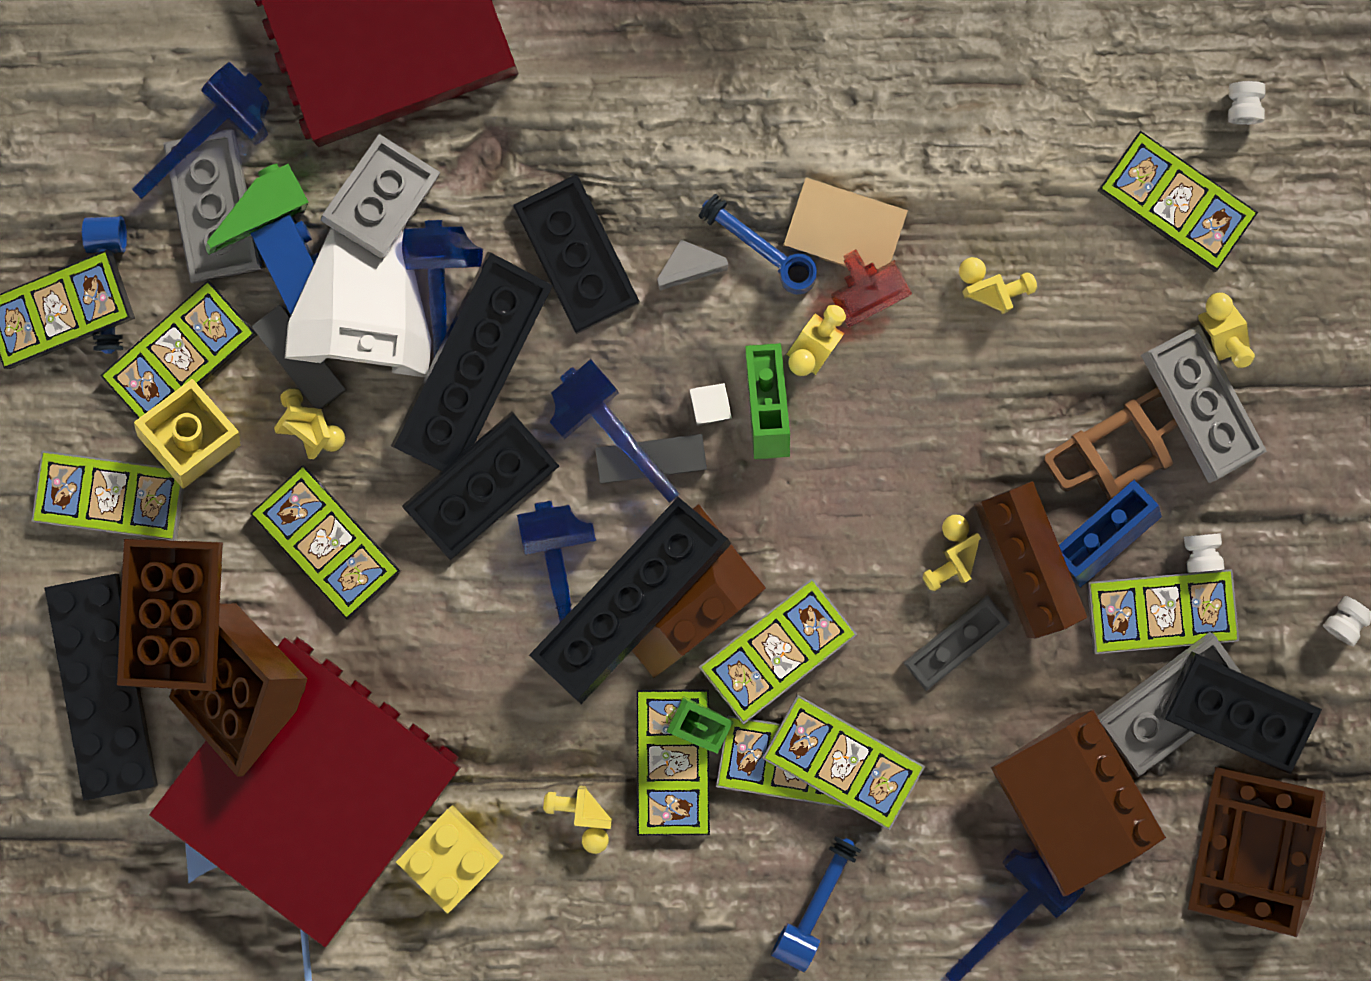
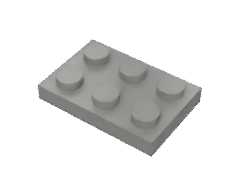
(380, 196)

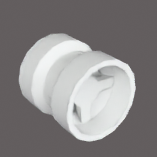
(1246, 105)
(1204, 554)
(1348, 621)

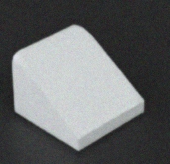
(710, 404)

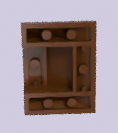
(701, 610)
(1259, 851)

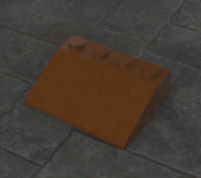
(170, 614)
(253, 693)
(1078, 802)

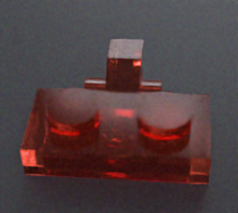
(869, 288)

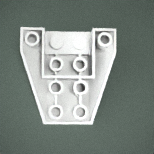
(360, 310)

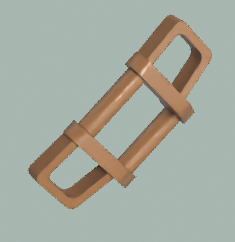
(1084, 440)

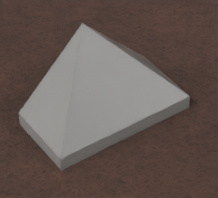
(689, 264)

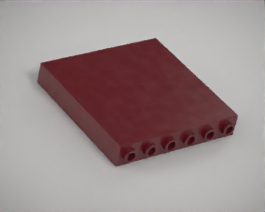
(382, 58)
(318, 805)

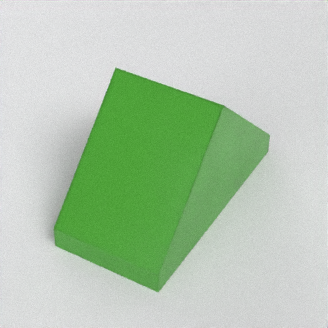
(699, 725)

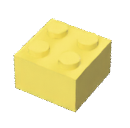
(187, 433)
(449, 859)

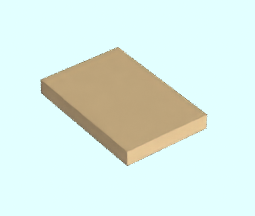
(837, 221)

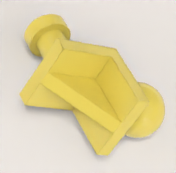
(993, 290)
(1227, 330)
(816, 341)
(308, 425)
(959, 556)
(587, 814)

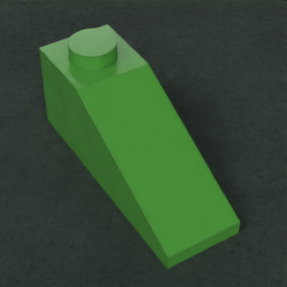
(265, 201)
(767, 401)

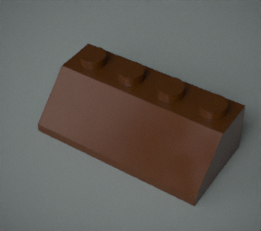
(1030, 561)

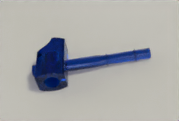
(234, 99)
(435, 250)
(585, 396)
(549, 531)
(1035, 876)

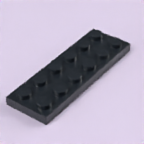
(472, 363)
(630, 599)
(103, 717)

